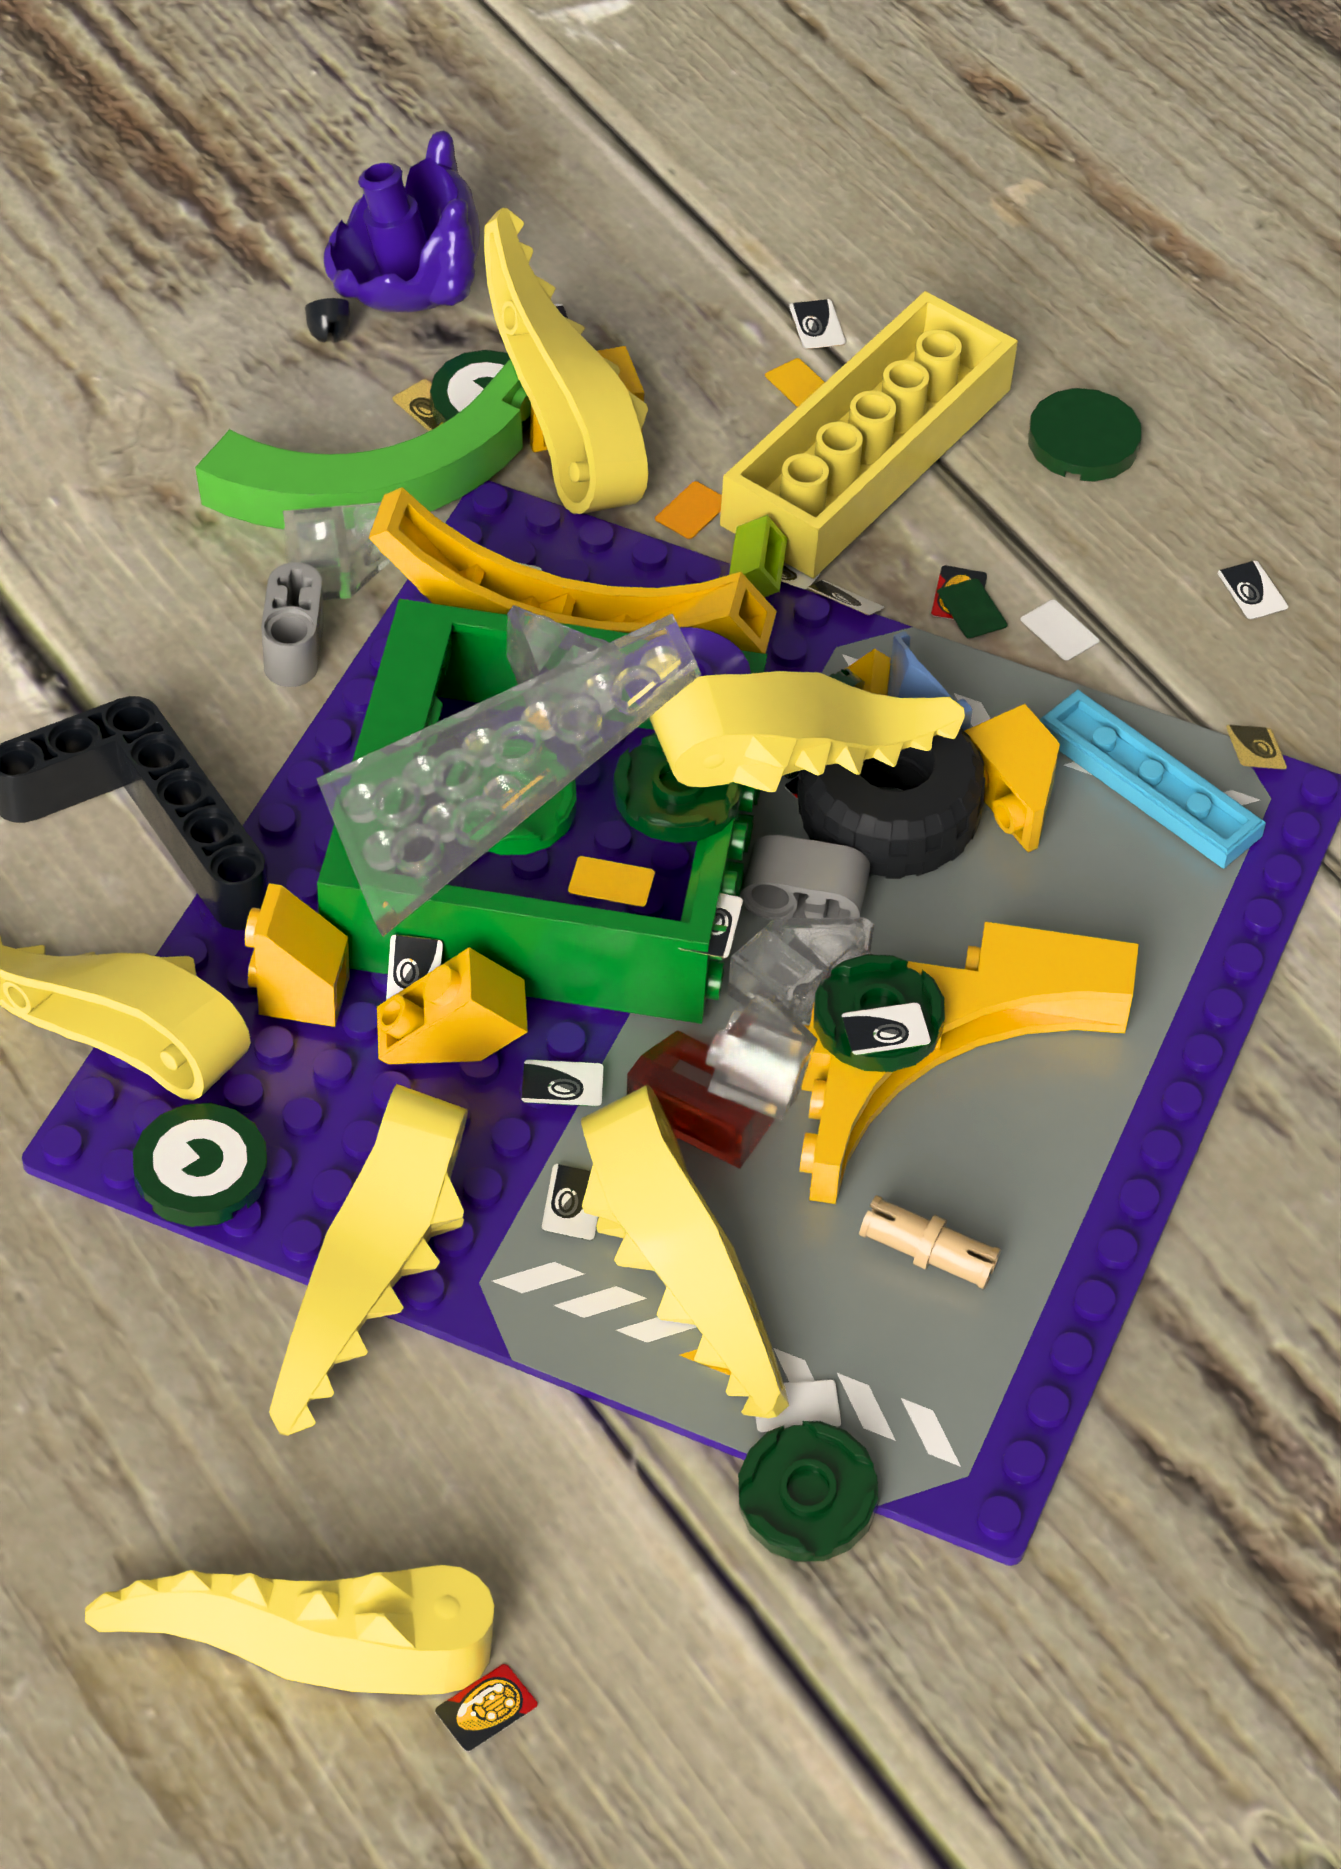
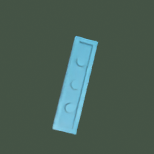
(1153, 779)

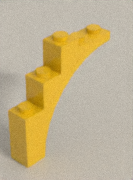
(469, 576)
(1009, 988)

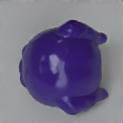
(409, 242)

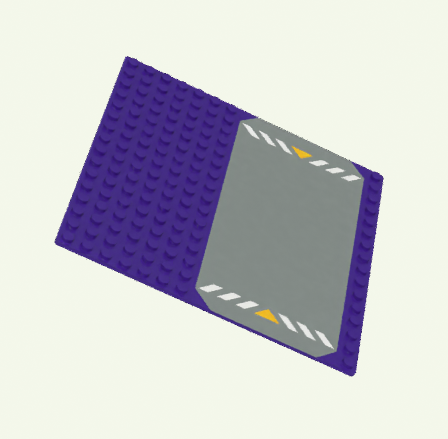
(1028, 1143)

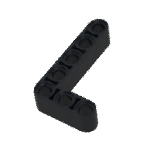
(138, 749)

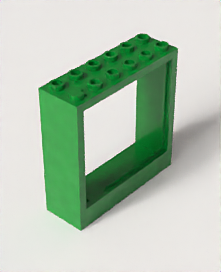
(556, 947)

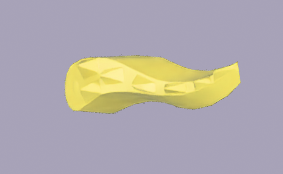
(575, 392)
(786, 722)
(131, 1007)
(667, 1227)
(372, 1243)
(357, 1634)

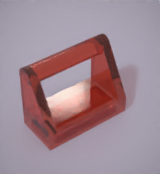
(693, 1112)

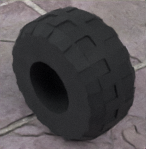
(899, 829)

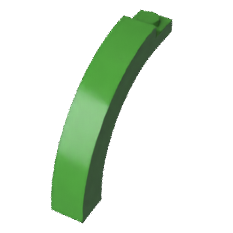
(436, 468)

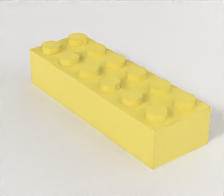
(870, 430)

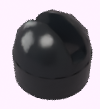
(328, 316)

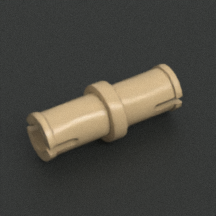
(930, 1242)

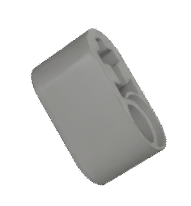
(292, 624)
(804, 879)

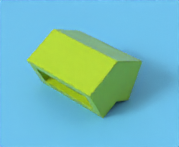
(760, 554)

